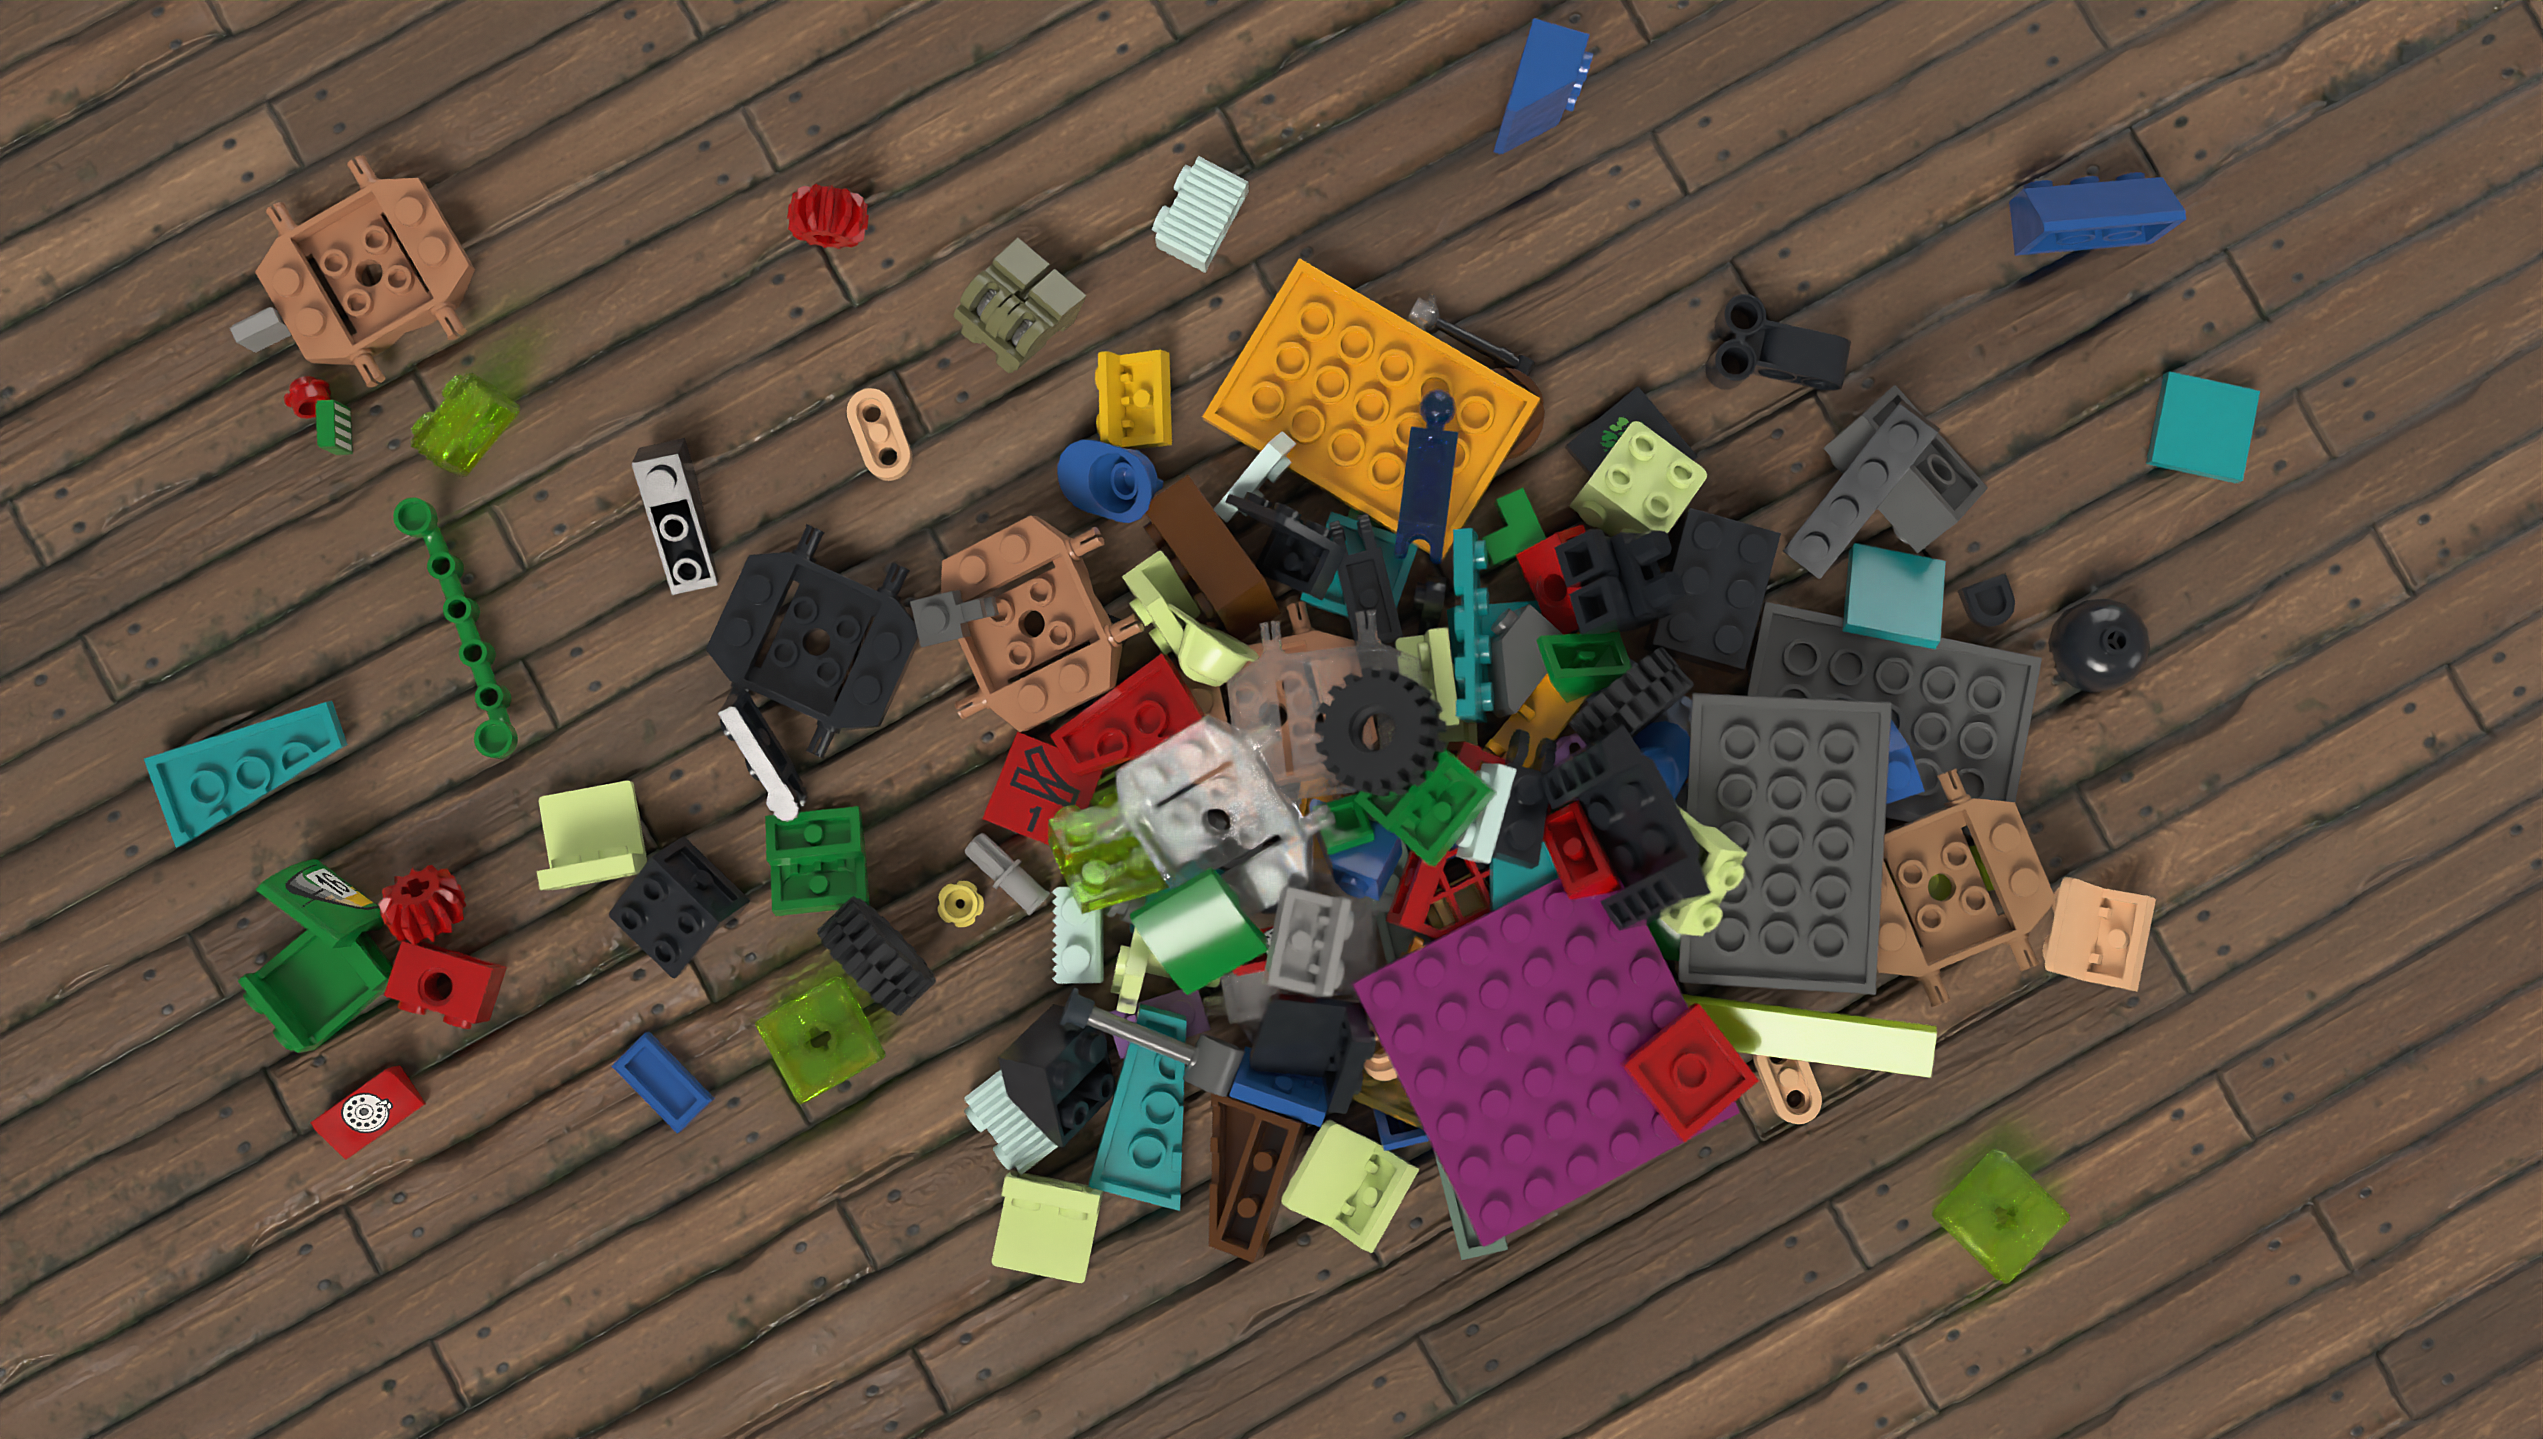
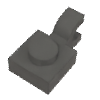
(947, 617)

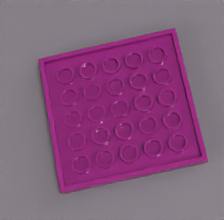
(1518, 1048)

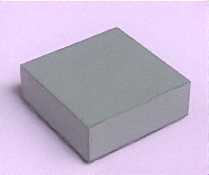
(260, 330)

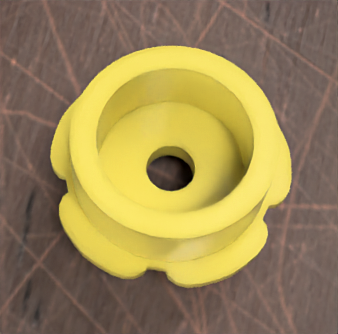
(951, 894)

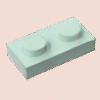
(1267, 465)
(1480, 837)

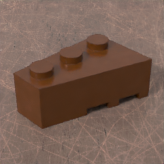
(1210, 559)
(1250, 1173)

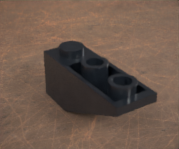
(676, 514)

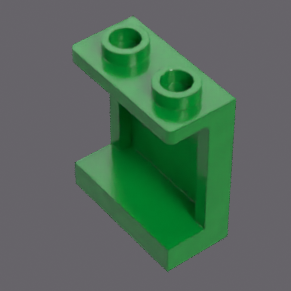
(316, 988)

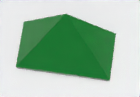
(1583, 662)

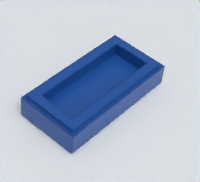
(663, 1082)

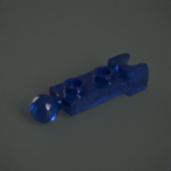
(1428, 477)

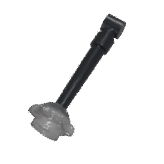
(1426, 317)

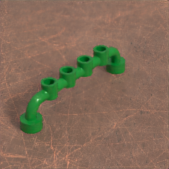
(495, 736)

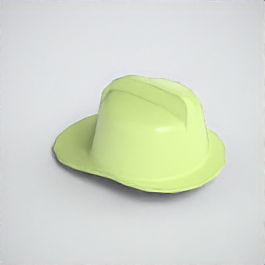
(1209, 653)

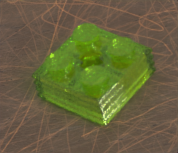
(463, 424)
(791, 1029)
(1971, 1217)

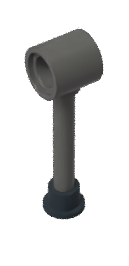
(1209, 1063)

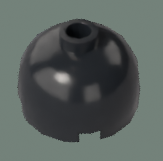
(2099, 645)

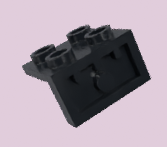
(677, 905)

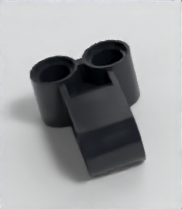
(1776, 350)

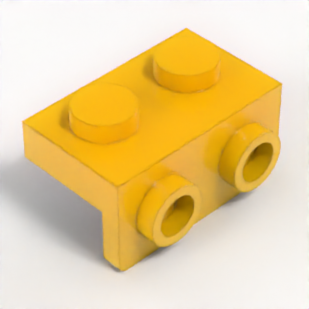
(1134, 399)

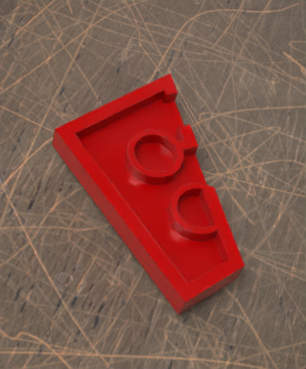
(1129, 719)

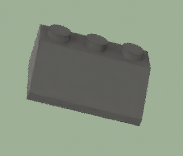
(1930, 493)

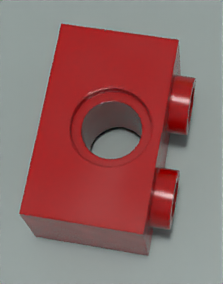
(1547, 582)
(473, 981)

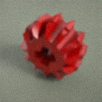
(827, 216)
(422, 904)

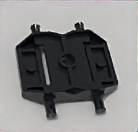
(820, 603)

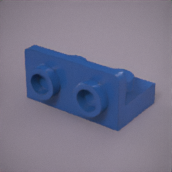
(1286, 1094)

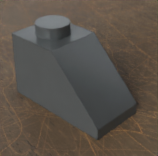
(1516, 657)

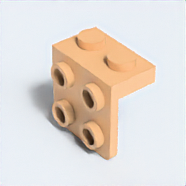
(2098, 934)

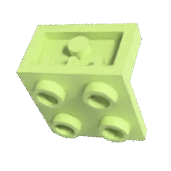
(591, 836)
(1046, 1226)

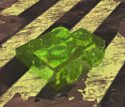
(1100, 871)

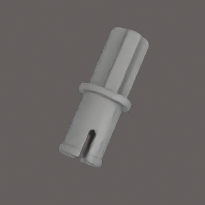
(1006, 873)

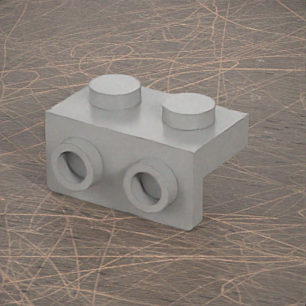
(1308, 942)

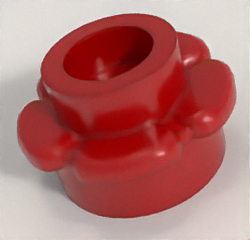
(305, 394)

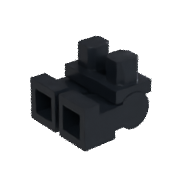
(1618, 579)

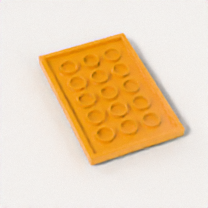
(1350, 388)

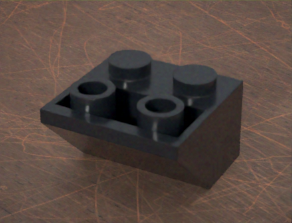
(1058, 1075)

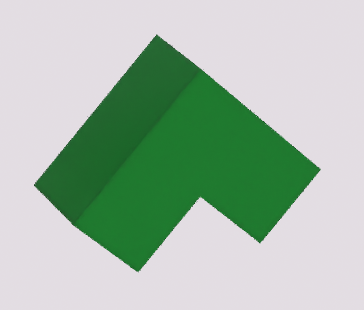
(1519, 531)

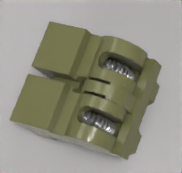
(1017, 308)

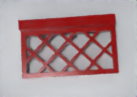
(1420, 880)

